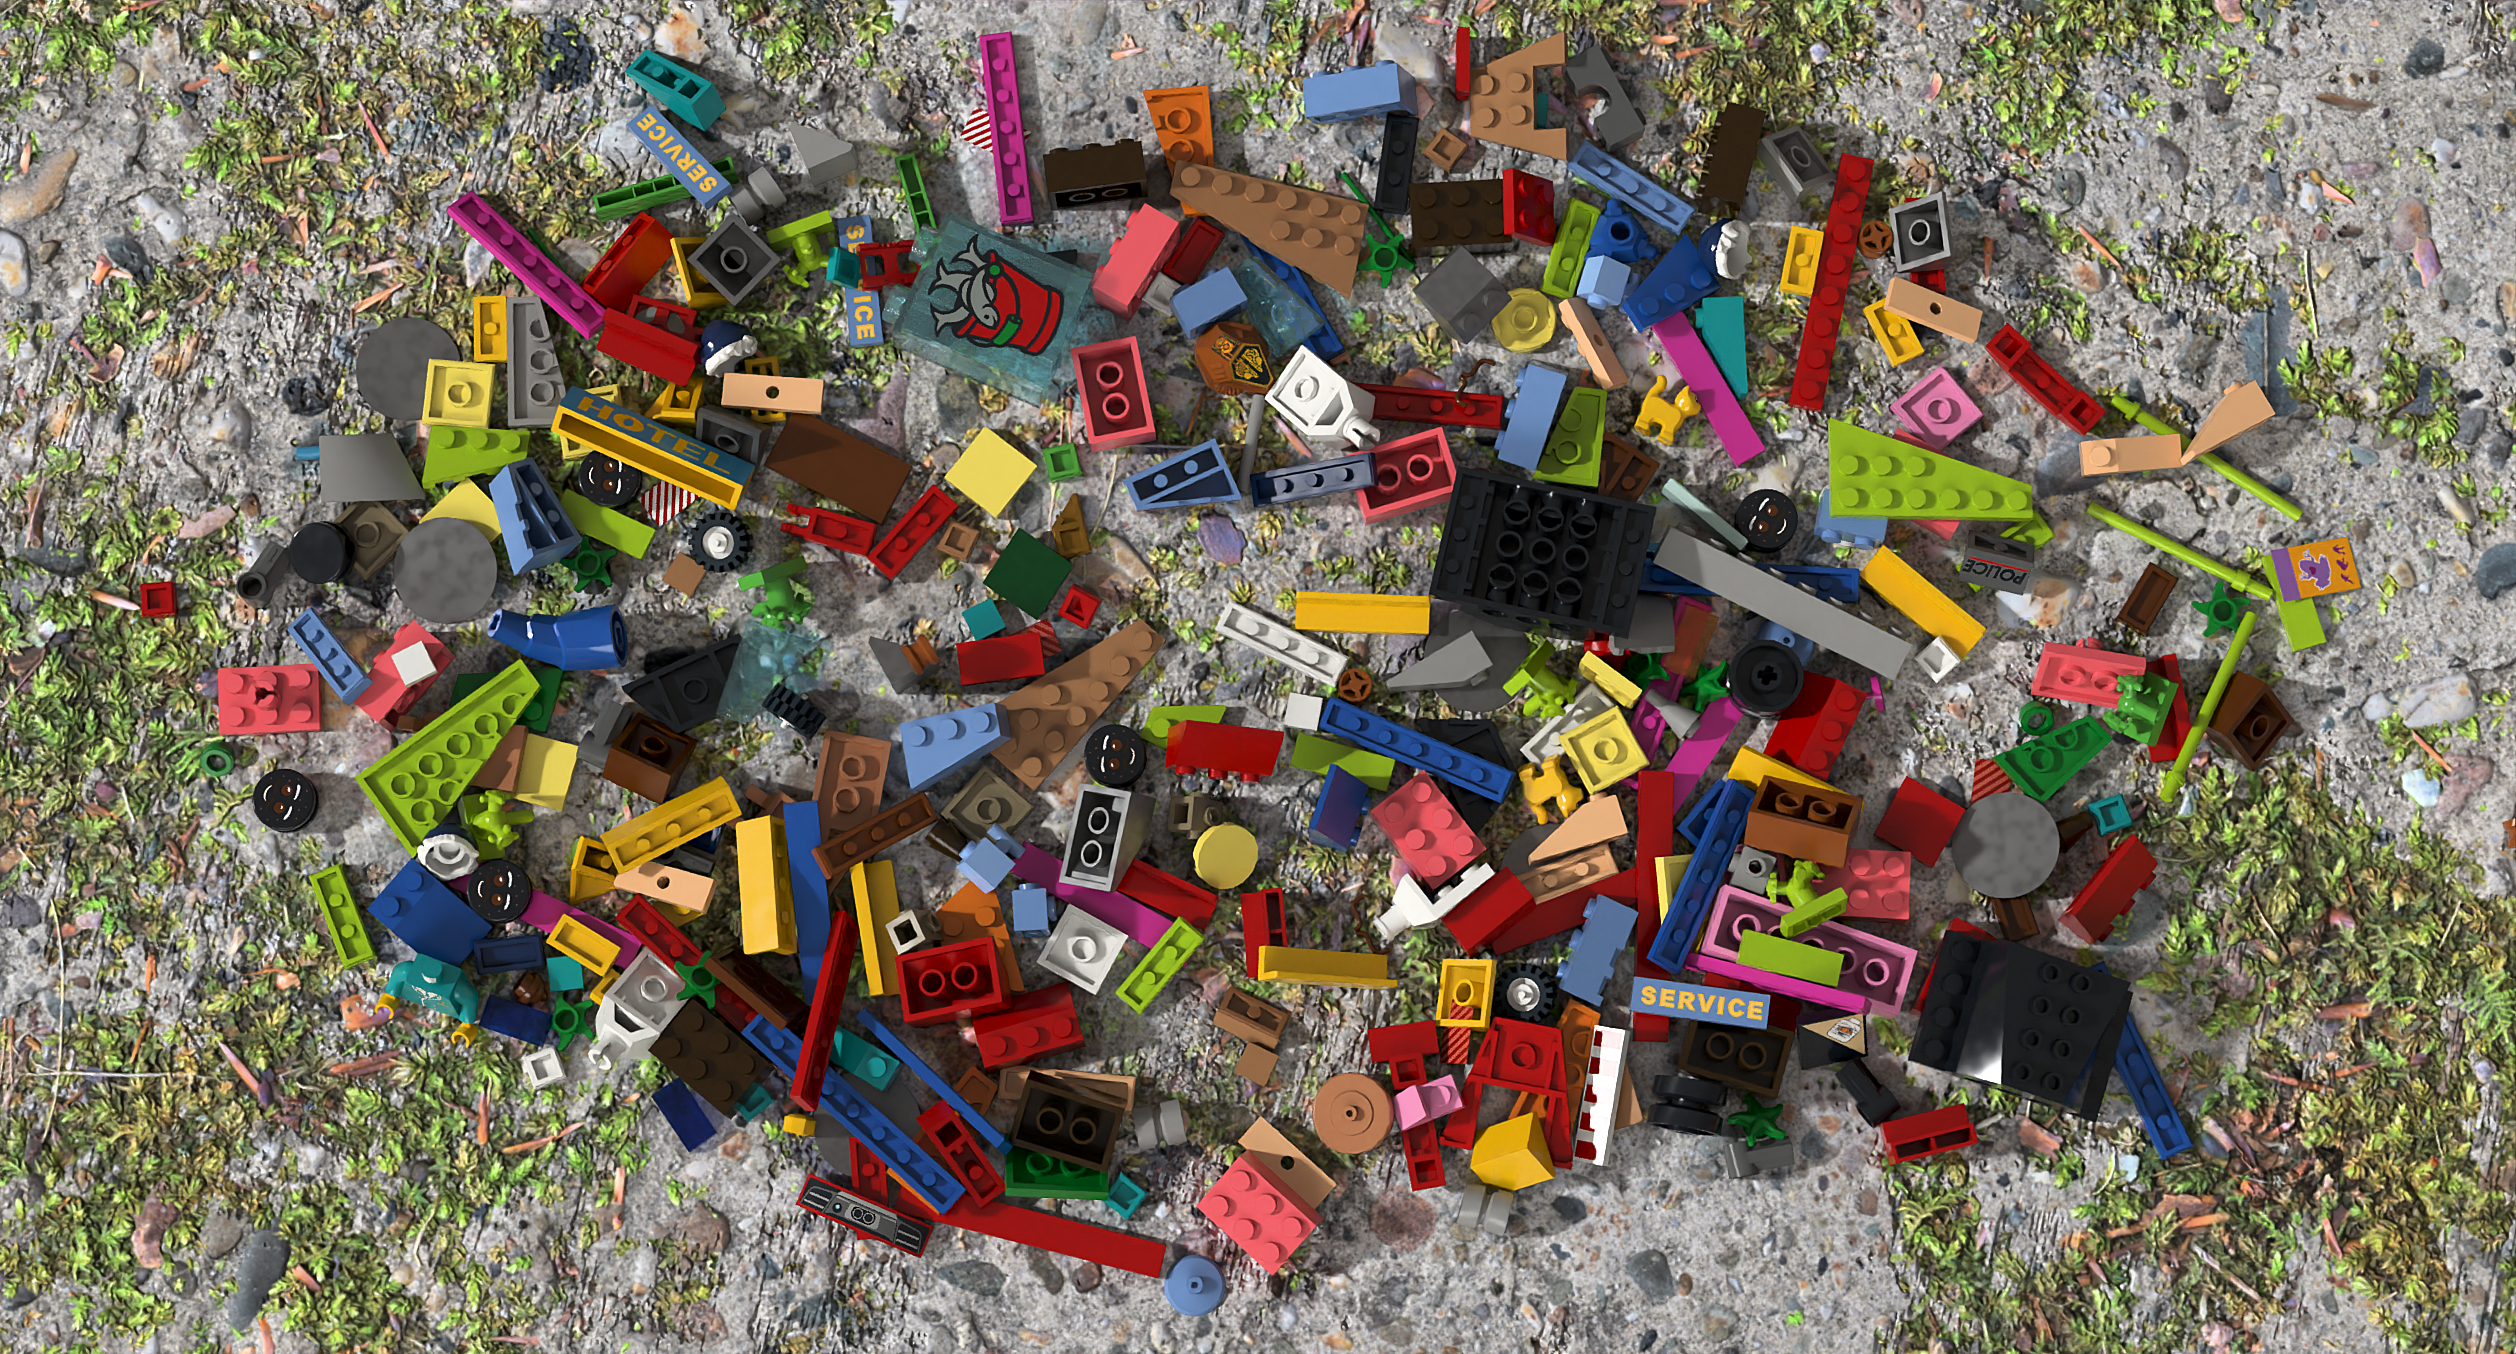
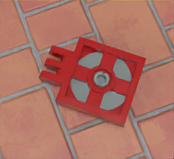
(667, 317)

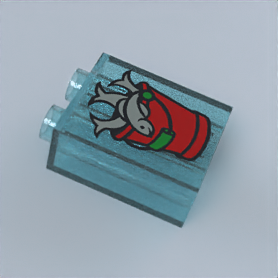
(988, 307)

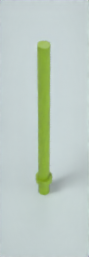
(2134, 412)
(2175, 777)

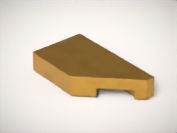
(1070, 531)

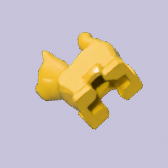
(1664, 414)
(1550, 783)

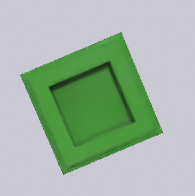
(1062, 462)

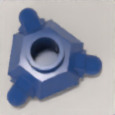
(1620, 236)

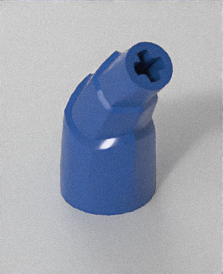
(573, 641)

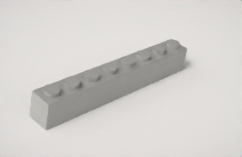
(1782, 602)

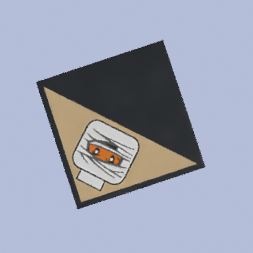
(1830, 1037)

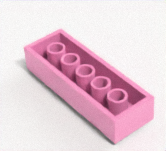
(1869, 965)

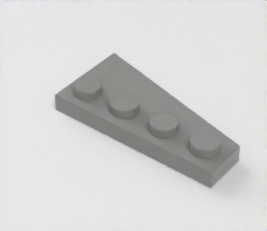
(532, 366)

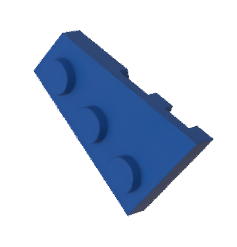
(1671, 287)

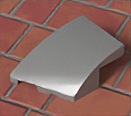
(365, 469)
(1650, 627)

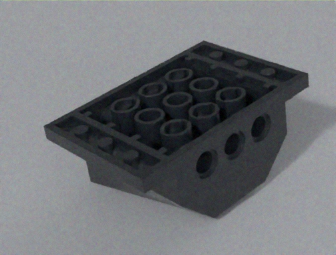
(1542, 556)
(2022, 1023)

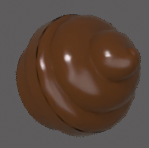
(530, 988)

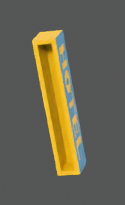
(652, 448)

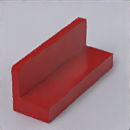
(629, 263)
(648, 348)
(2178, 720)
(1168, 894)

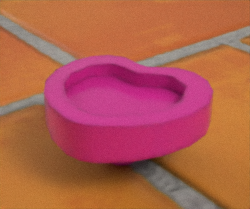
(1876, 694)

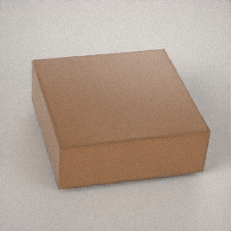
(1446, 149)
(958, 540)
(685, 575)
(1256, 1064)

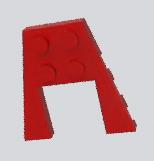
(1524, 1059)

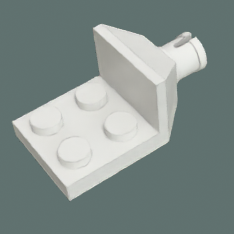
(1324, 403)
(1415, 910)
(636, 1011)

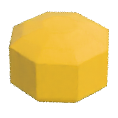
(800, 1125)

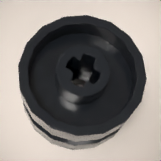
(1770, 660)
(1686, 1111)

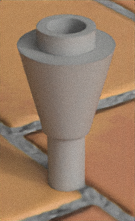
(1680, 718)

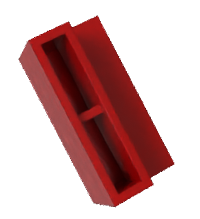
(1000, 659)
(1489, 912)
(1262, 924)
(1927, 1134)

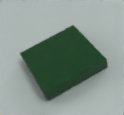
(1028, 574)

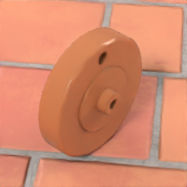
(1353, 1113)

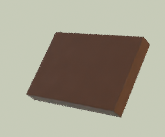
(757, 987)

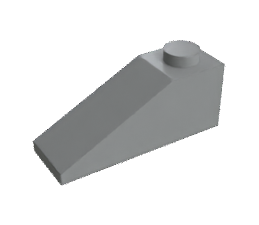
(1449, 667)

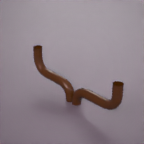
(1470, 374)
(1363, 933)

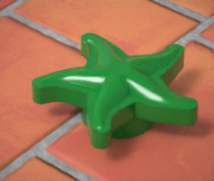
(1385, 258)
(590, 565)
(2220, 610)
(1644, 669)
(1707, 686)
(698, 981)
(570, 1021)
(1758, 1121)

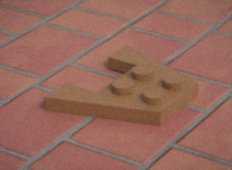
(1506, 100)

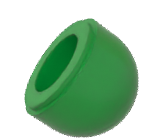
(2032, 708)
(220, 748)

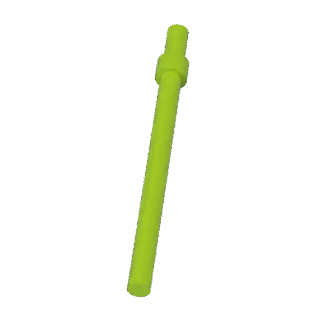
(2238, 579)

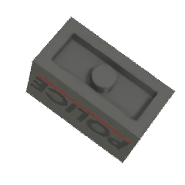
(1996, 562)

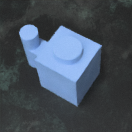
(1607, 283)
(986, 862)

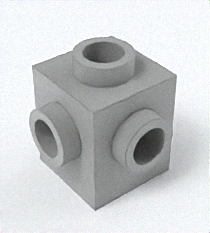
(1746, 880)

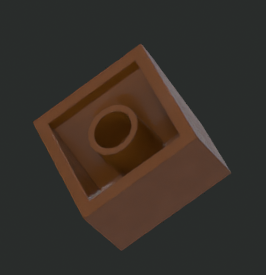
(2248, 720)
(648, 758)

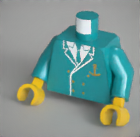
(435, 987)

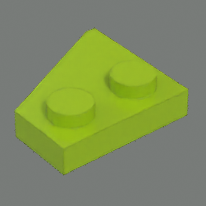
(1161, 718)

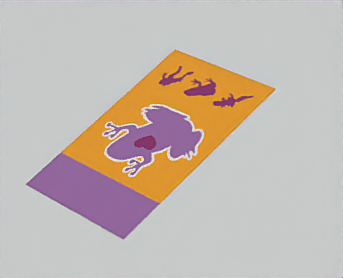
(2315, 569)

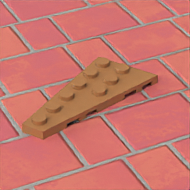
(1289, 222)
(1066, 703)

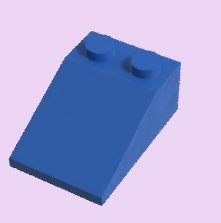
(1338, 810)
(429, 915)

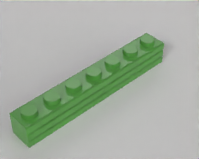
(915, 191)
(652, 193)

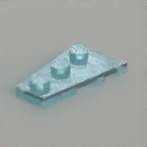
(1275, 307)
(759, 664)

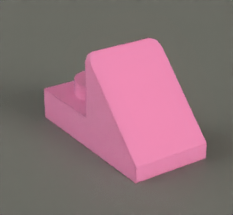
(1427, 1102)

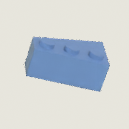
(1359, 93)
(1531, 414)
(1184, 481)
(531, 517)
(949, 741)
(1595, 948)

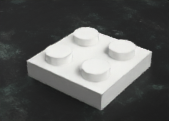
(1082, 949)

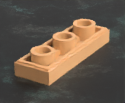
(1946, 316)
(1593, 343)
(752, 393)
(684, 889)
(1272, 1147)

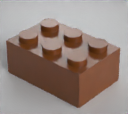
(1803, 821)

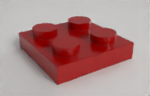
(1528, 207)

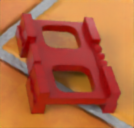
(889, 254)

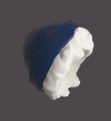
(1725, 248)
(725, 345)
(449, 852)

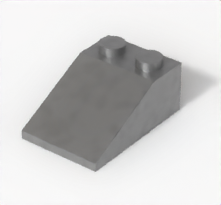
(1105, 836)

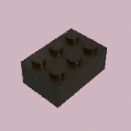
(1729, 160)
(1095, 174)
(1457, 214)
(1736, 1056)
(711, 1059)
(1067, 1121)

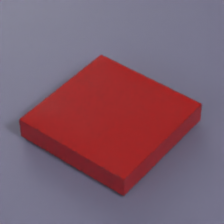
(1919, 822)

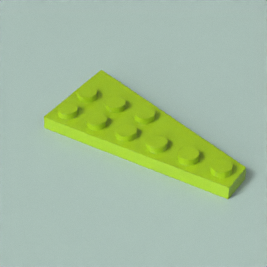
(1896, 480)
(433, 768)

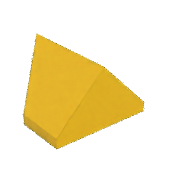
(678, 405)
(591, 871)

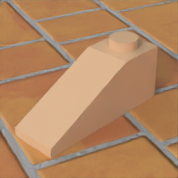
(2231, 417)
(2130, 454)
(1587, 827)

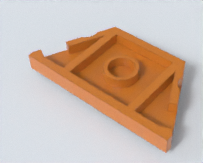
(979, 915)

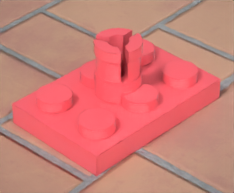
(2083, 673)
(269, 700)

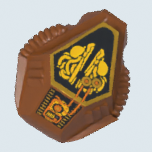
(1234, 359)

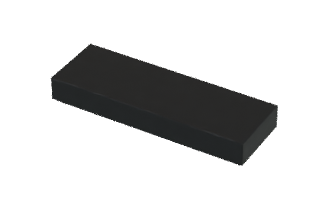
(1396, 164)

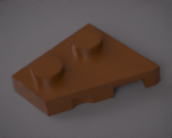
(1623, 470)

